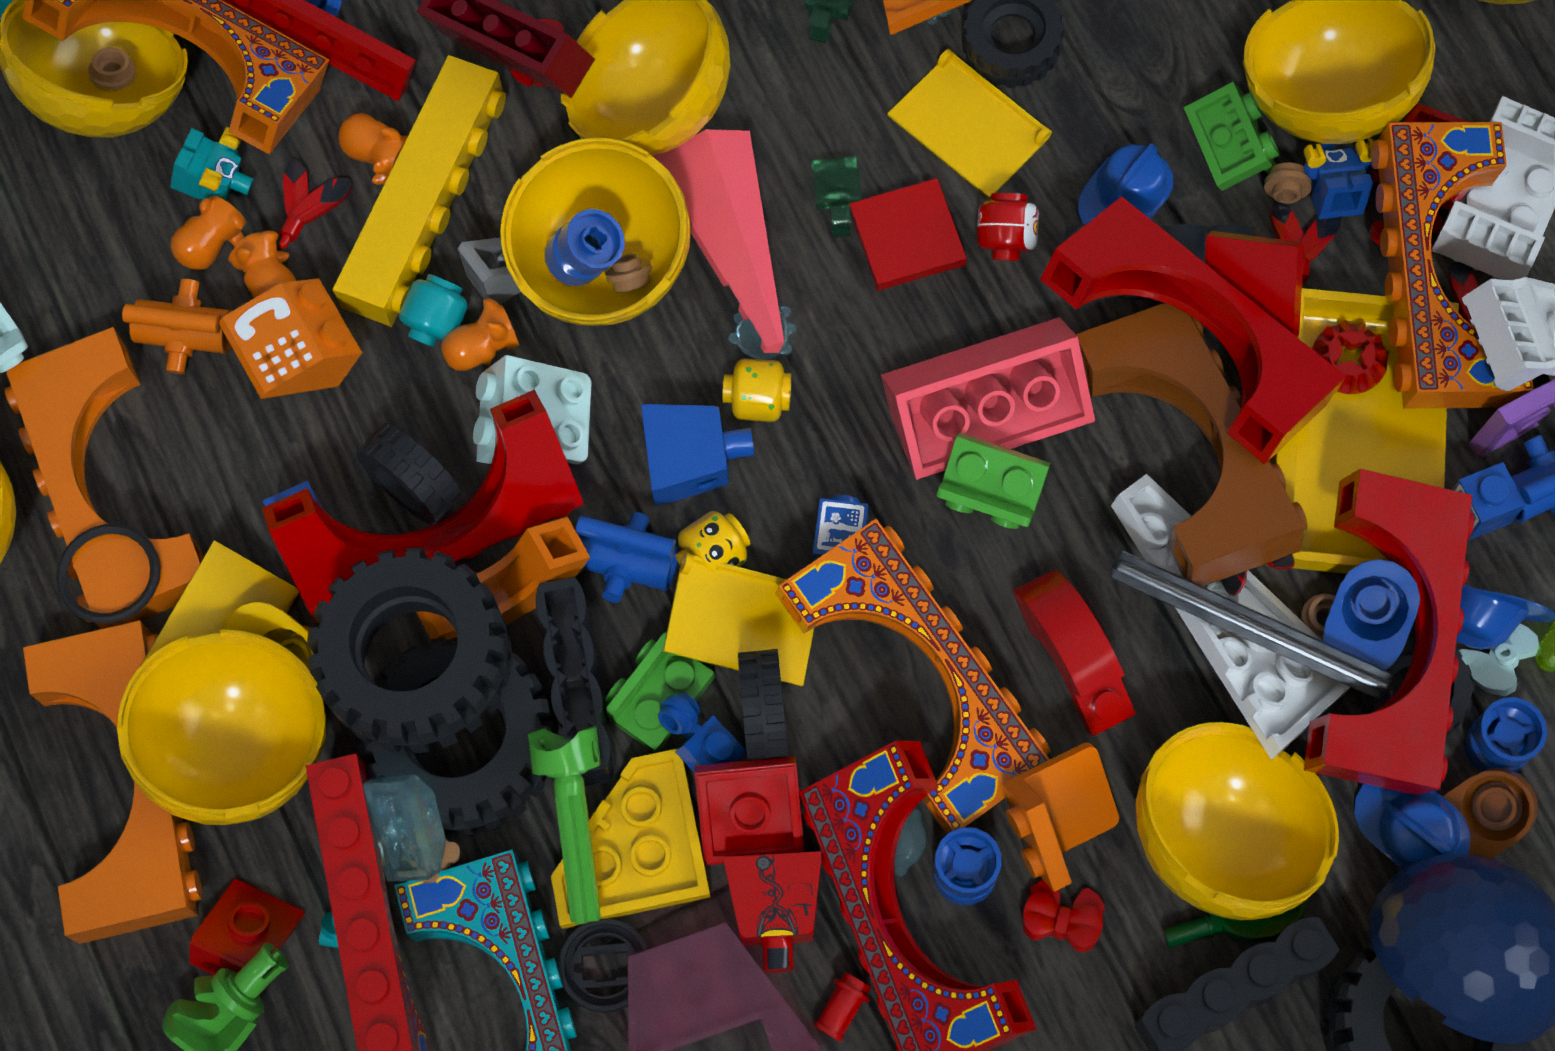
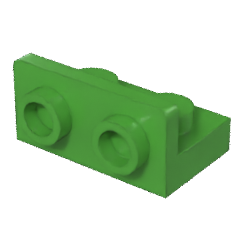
(1231, 135)
(993, 481)
(637, 701)

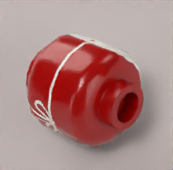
(1007, 226)

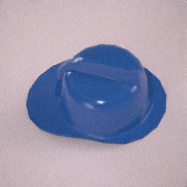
(1129, 172)
(1373, 612)
(1494, 616)
(1409, 824)

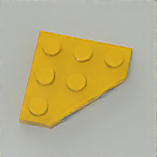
(643, 843)

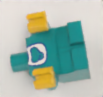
(209, 167)

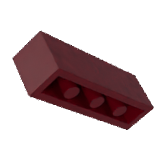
(512, 40)

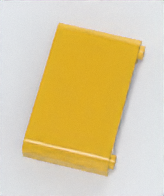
(1353, 434)

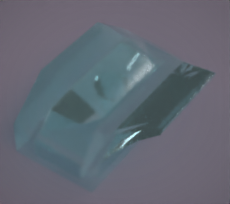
(406, 827)

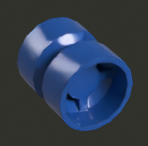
(584, 247)
(1506, 735)
(966, 866)

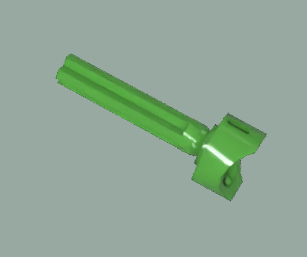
(565, 762)

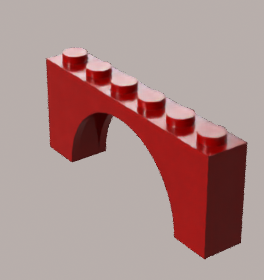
(1133, 256)
(522, 489)
(1405, 737)

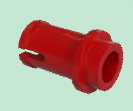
(842, 1006)

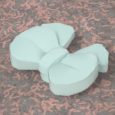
(1495, 670)

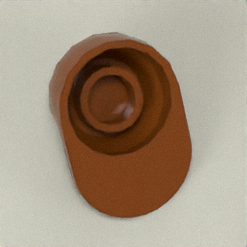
(1497, 809)

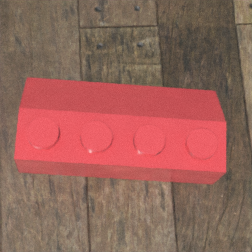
(994, 391)

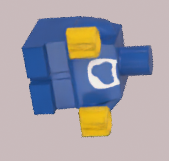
(1339, 178)

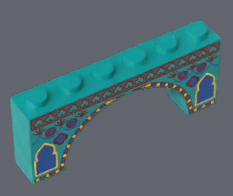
(491, 910)

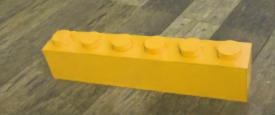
(420, 191)

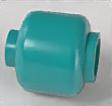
(432, 309)

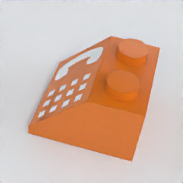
(291, 339)

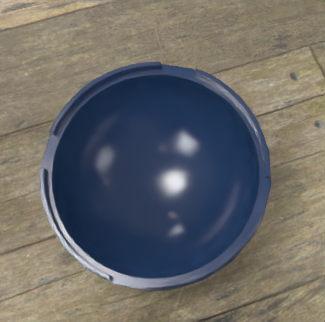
(1470, 945)

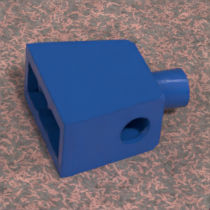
(689, 450)

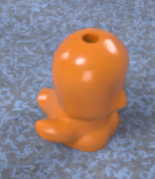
(371, 142)
(203, 236)
(261, 262)
(478, 342)

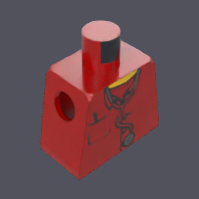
(775, 902)

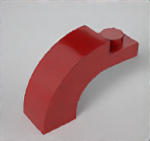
(1078, 648)

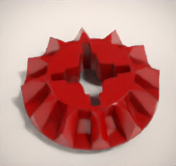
(1371, 360)

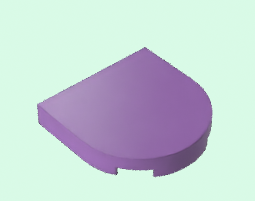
(1514, 419)

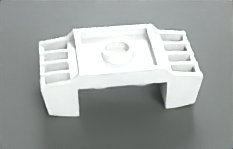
(1504, 223)
(1515, 328)

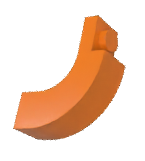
(540, 556)

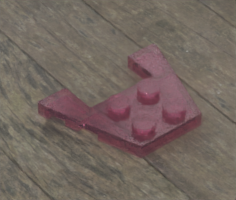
(702, 989)

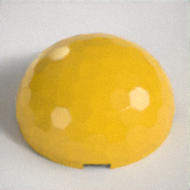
(1338, 66)
(653, 73)
(55, 79)
(607, 178)
(221, 727)
(1233, 824)

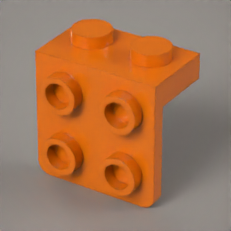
(1059, 809)

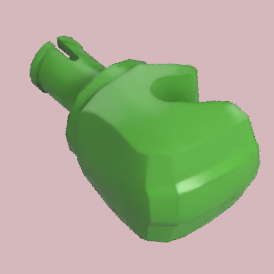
(225, 1005)

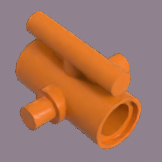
(177, 326)

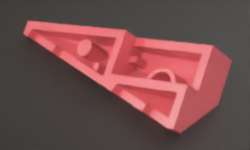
(728, 222)

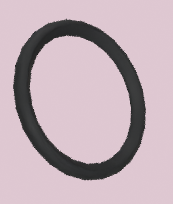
(127, 612)

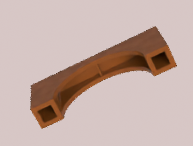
(1249, 513)

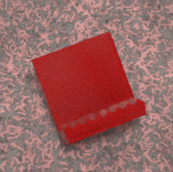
(240, 927)

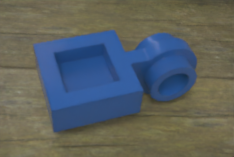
(705, 742)

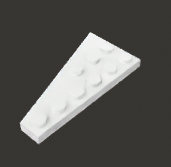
(1268, 688)

